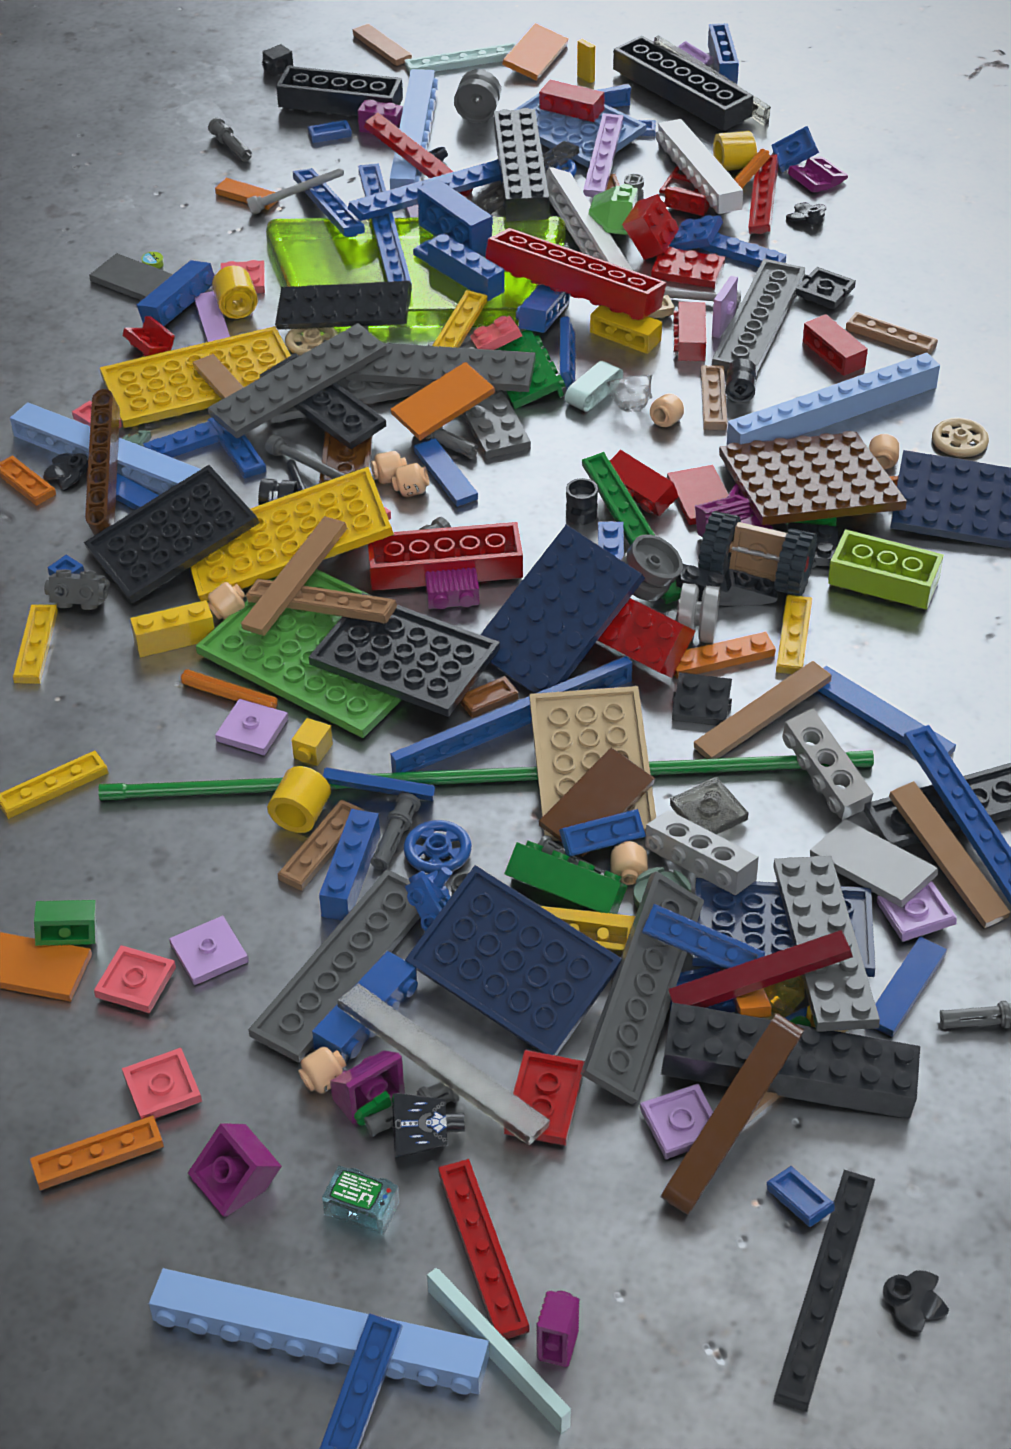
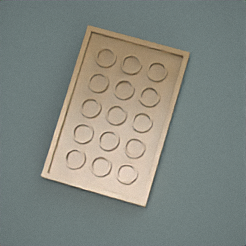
(577, 730)

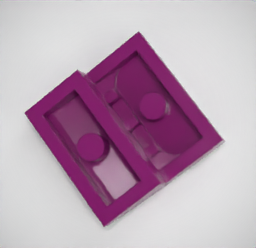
(818, 174)

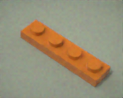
(726, 654)
(96, 1152)

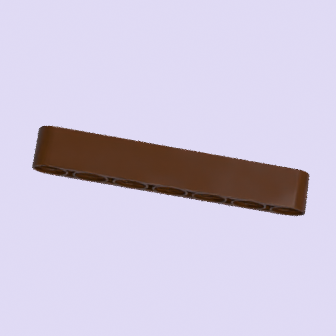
(102, 461)
(732, 1114)

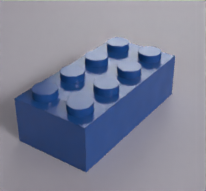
(451, 213)

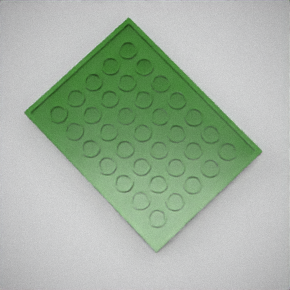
(282, 662)

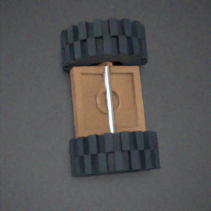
(758, 551)

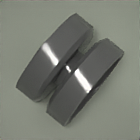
(477, 96)
(657, 562)

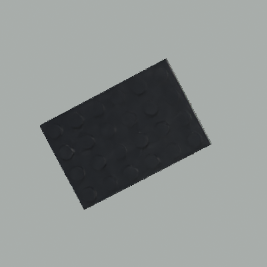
(171, 533)
(407, 657)

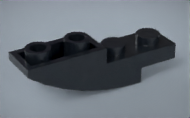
(736, 587)

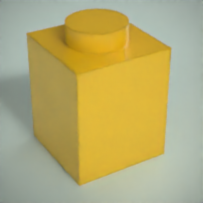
(312, 742)

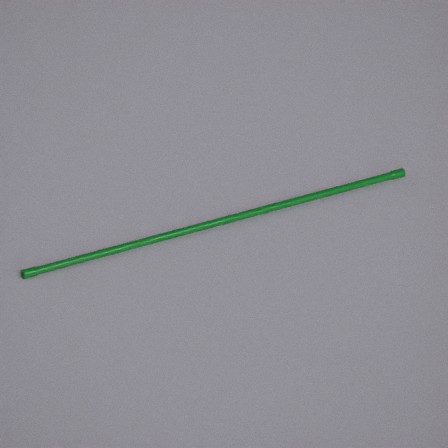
(121, 791)

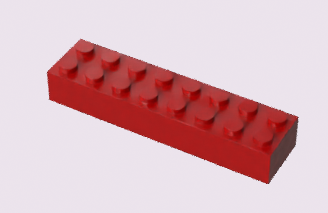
(576, 273)

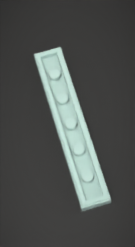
(460, 58)
(500, 1351)

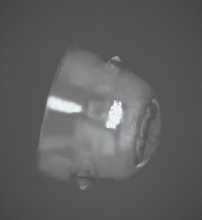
(631, 393)

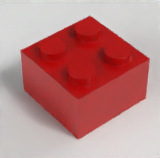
(650, 226)

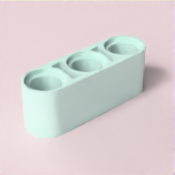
(592, 386)

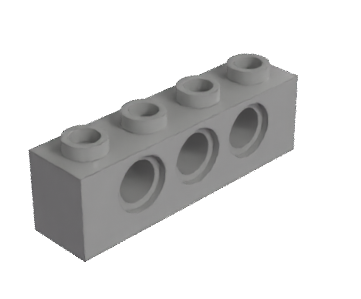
(841, 770)
(701, 852)

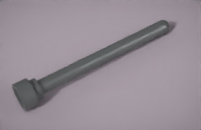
(277, 446)

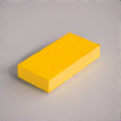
(586, 60)

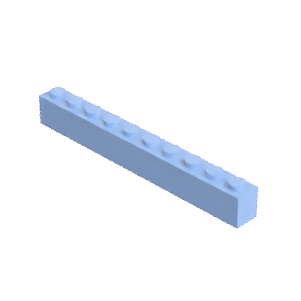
(415, 123)
(837, 402)
(69, 436)
(313, 1330)

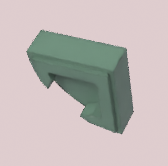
(139, 439)

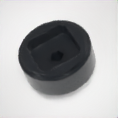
(440, 153)

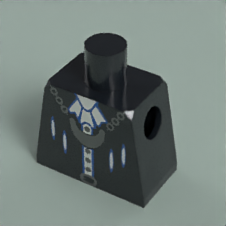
(422, 1123)

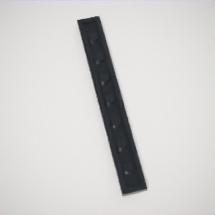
(824, 1292)

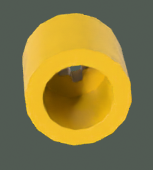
(734, 149)
(234, 292)
(299, 799)

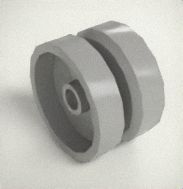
(699, 613)

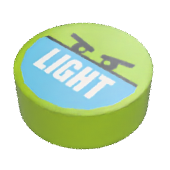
(153, 259)

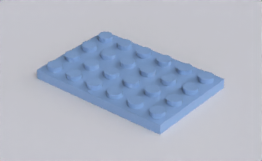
(556, 128)

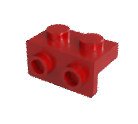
(686, 200)
(151, 338)

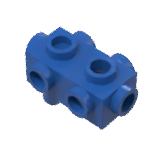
(428, 894)

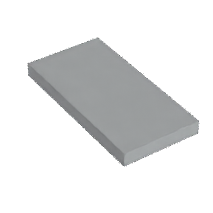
(875, 863)

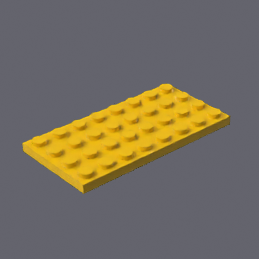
(169, 384)
(286, 526)

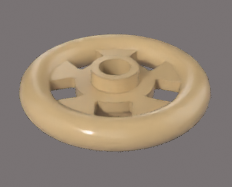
(311, 338)
(960, 437)

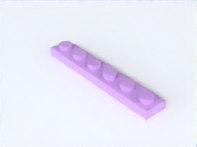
(603, 155)

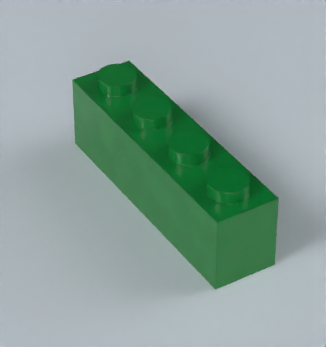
(566, 879)

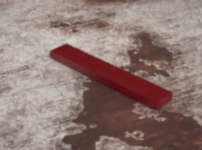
(763, 971)

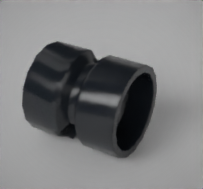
(741, 380)
(268, 489)
(581, 501)

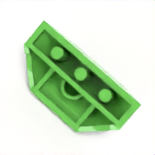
(613, 207)

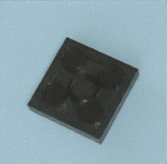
(710, 806)

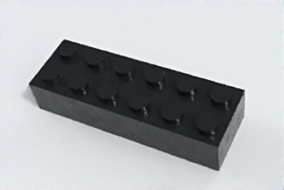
(334, 90)

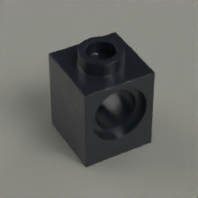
(277, 59)

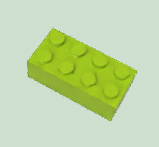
(885, 569)

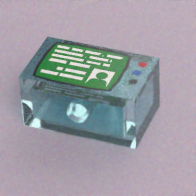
(361, 1199)

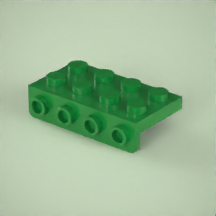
(544, 374)

